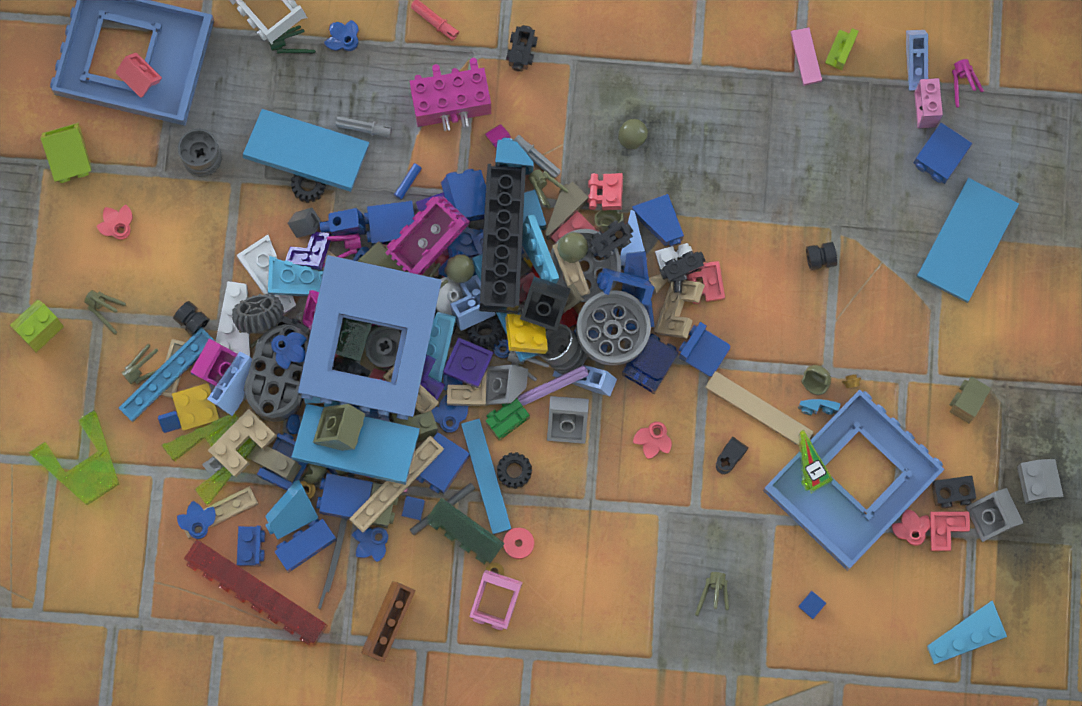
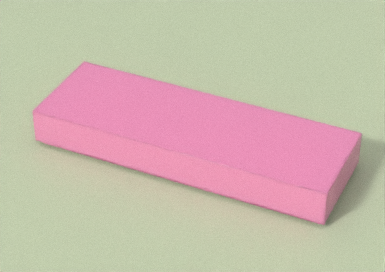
(806, 56)

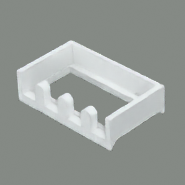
(279, 28)

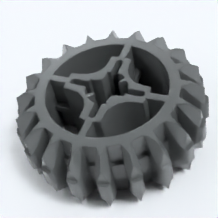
(257, 313)

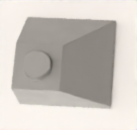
(505, 383)

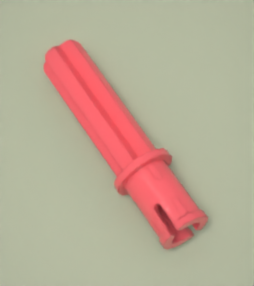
(435, 20)

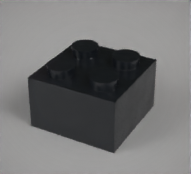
(545, 303)

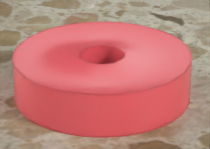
(522, 551)

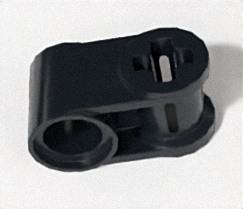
(732, 454)

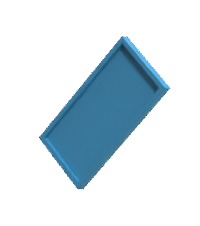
(306, 150)
(967, 240)
(381, 451)

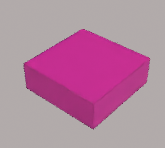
(497, 134)

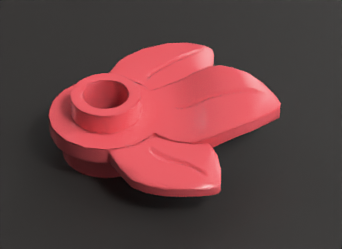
(114, 220)
(653, 443)
(912, 524)

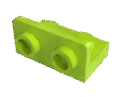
(841, 48)

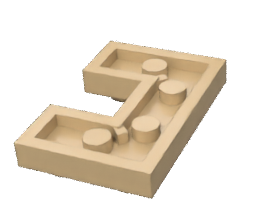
(669, 320)
(466, 394)
(244, 428)

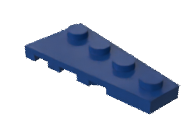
(637, 266)

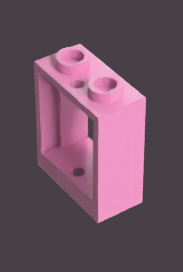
(929, 98)
(502, 581)

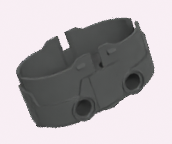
(258, 383)

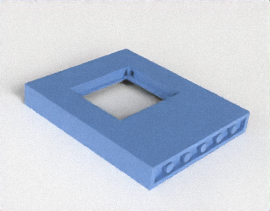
(173, 53)
(379, 298)
(832, 513)

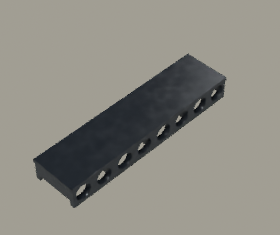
(502, 239)

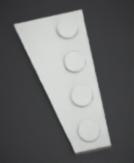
(256, 262)
(227, 331)

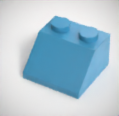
(511, 154)

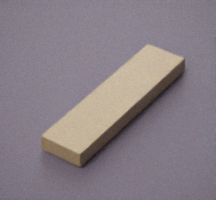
(230, 507)

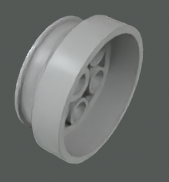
(611, 263)
(633, 313)

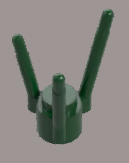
(280, 42)

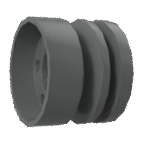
(197, 143)
(563, 350)

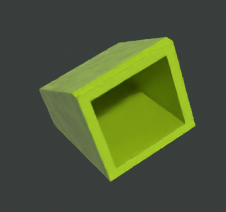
(66, 153)
(37, 325)

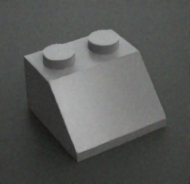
(567, 419)
(1039, 480)
(994, 514)

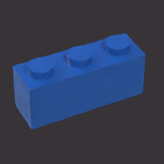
(305, 545)

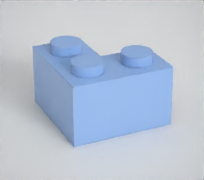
(468, 307)

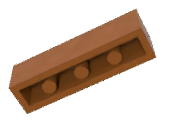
(388, 621)

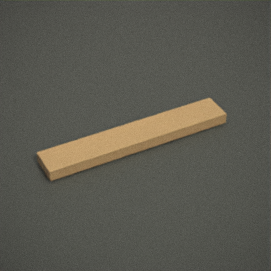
(756, 408)
(390, 491)

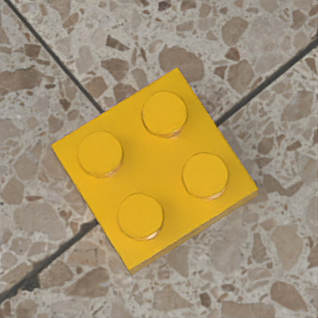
(525, 335)
(194, 407)

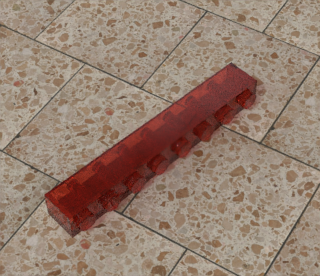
(255, 592)

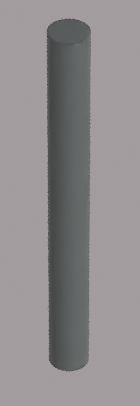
(453, 500)

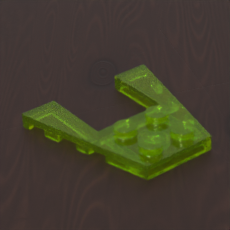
(211, 433)
(90, 477)

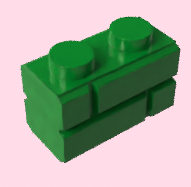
(506, 419)

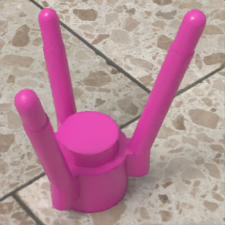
(964, 70)
(351, 242)

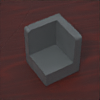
(304, 222)

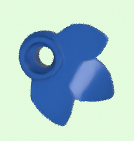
(341, 34)
(292, 350)
(449, 412)
(197, 517)
(369, 545)

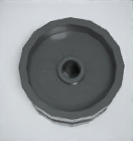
(383, 346)

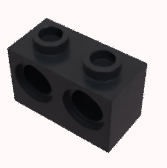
(952, 486)

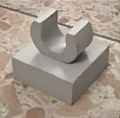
(212, 466)

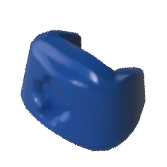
(293, 424)

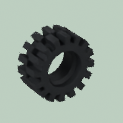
(306, 195)
(487, 340)
(510, 459)

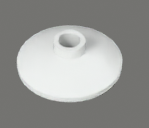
(448, 294)

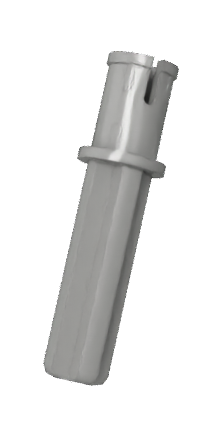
(372, 128)
(537, 157)

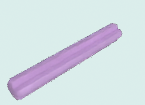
(553, 385)

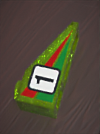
(812, 468)

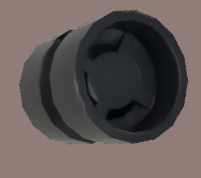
(824, 255)
(188, 316)

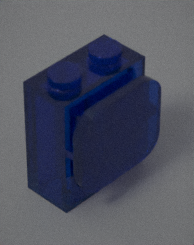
(651, 364)

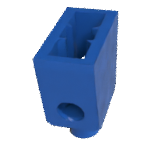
(344, 223)

